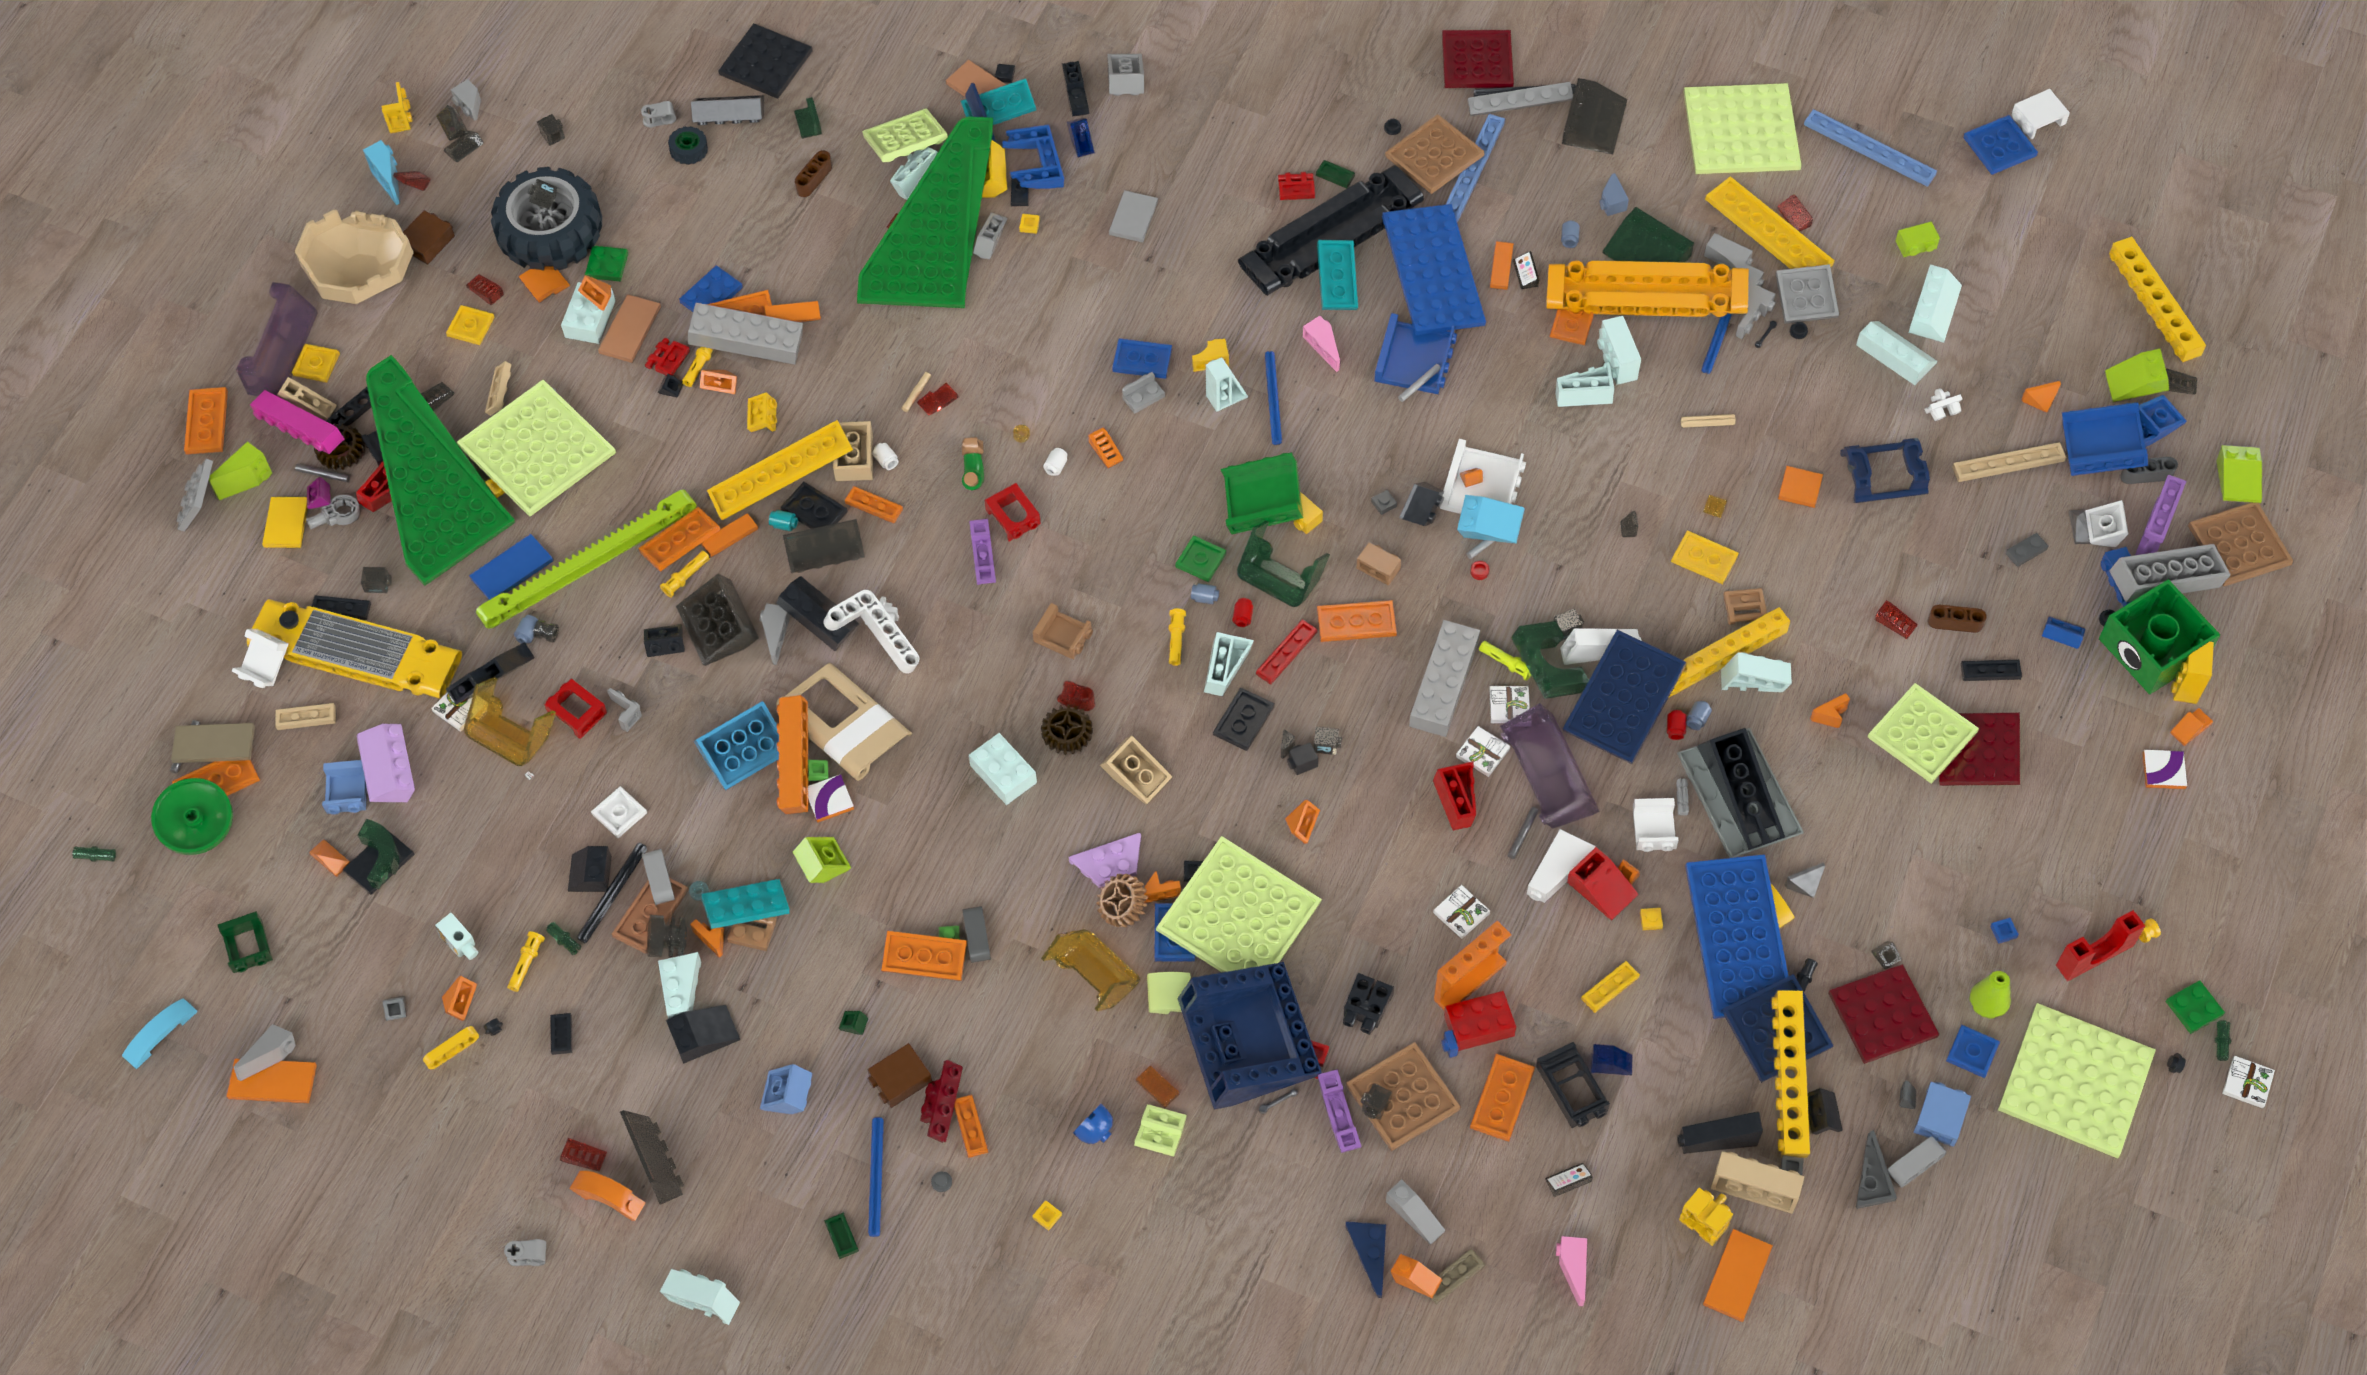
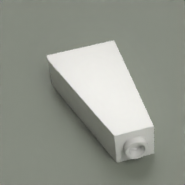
(1589, 644)
(1555, 867)

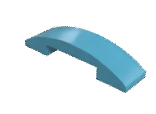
(154, 1031)

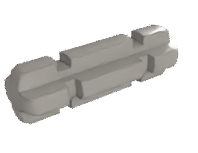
(1682, 797)

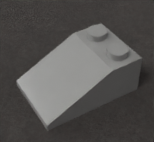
(1125, 74)

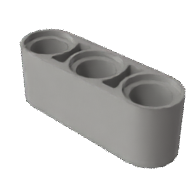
(658, 876)
(1916, 1161)

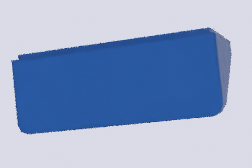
(2063, 632)

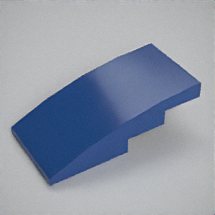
(2159, 419)

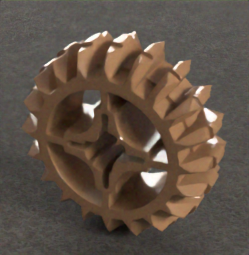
(1128, 908)

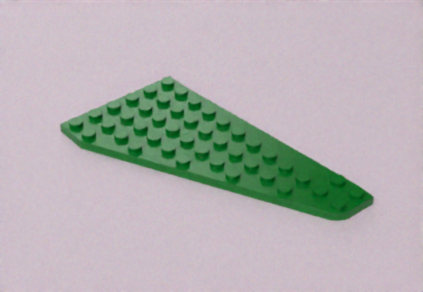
(932, 238)
(434, 489)

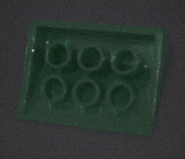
(1647, 240)

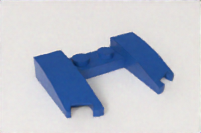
(1038, 138)

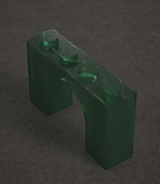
(1549, 679)

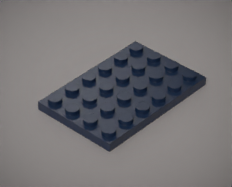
(1624, 696)

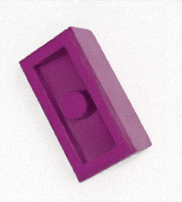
(318, 493)

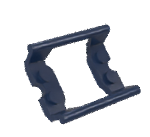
(1862, 473)

